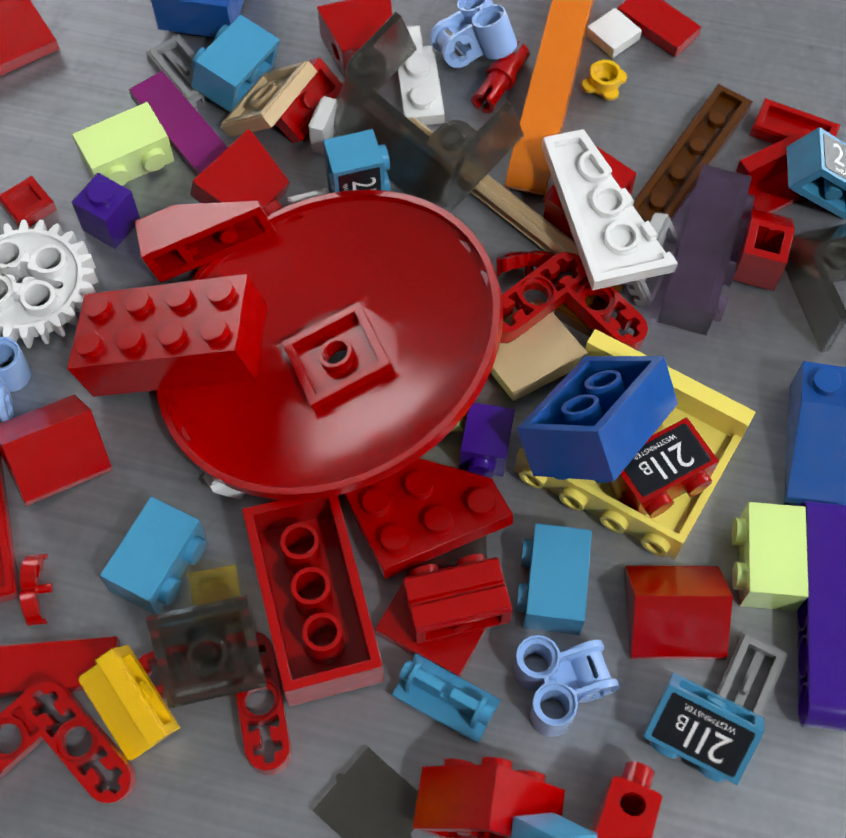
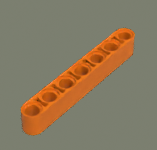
(548, 93)

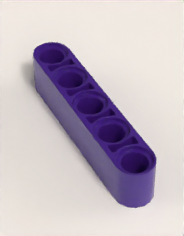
(823, 621)

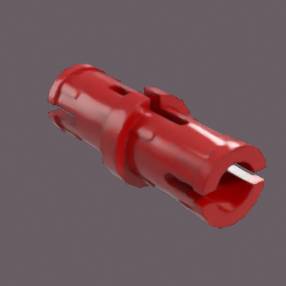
(499, 78)

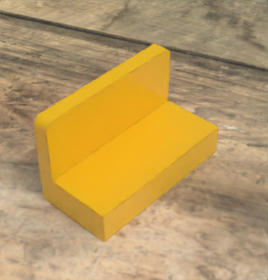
(128, 702)

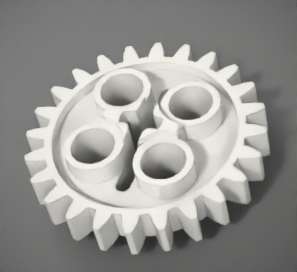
(31, 281)

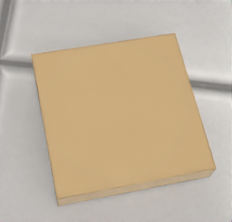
(268, 99)
(536, 356)

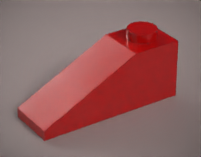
(197, 234)

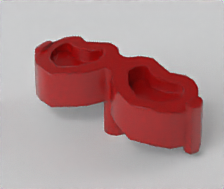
(522, 259)
(30, 588)

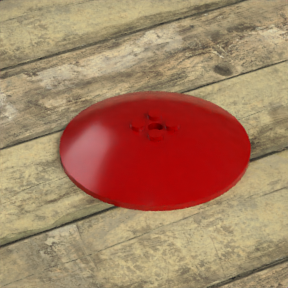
(360, 276)

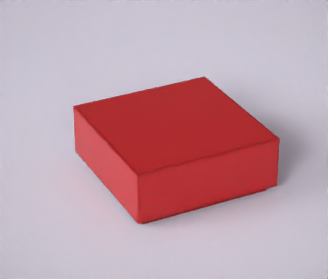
(27, 201)

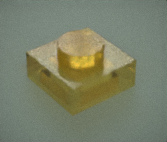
(214, 585)

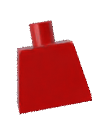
(349, 25)
(242, 174)
(628, 805)

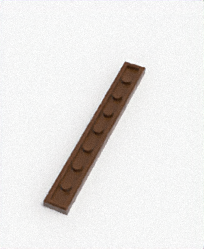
(679, 173)

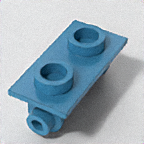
(446, 698)

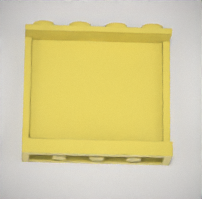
(713, 415)

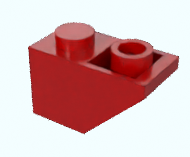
(764, 249)

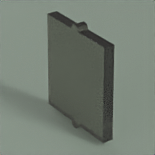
(369, 801)

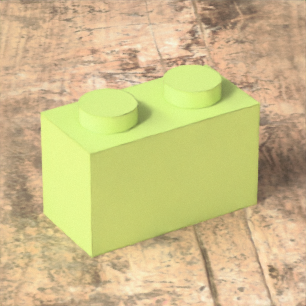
(125, 145)
(771, 556)

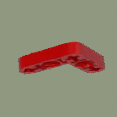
(572, 293)
(38, 728)
(253, 740)

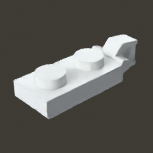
(420, 84)

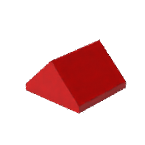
(53, 449)
(677, 612)

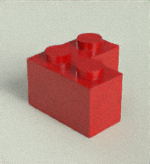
(480, 798)

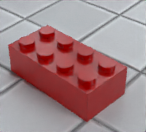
(169, 336)
(313, 598)

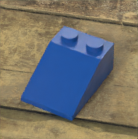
(816, 436)

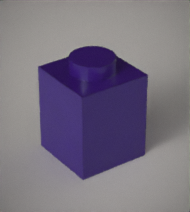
(106, 210)
(486, 440)

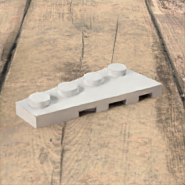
(601, 215)

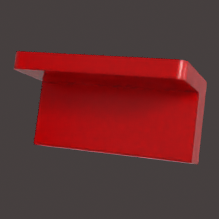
(298, 115)
(770, 175)

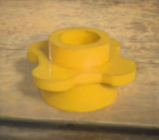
(604, 79)

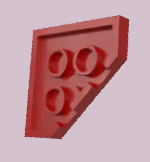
(426, 513)

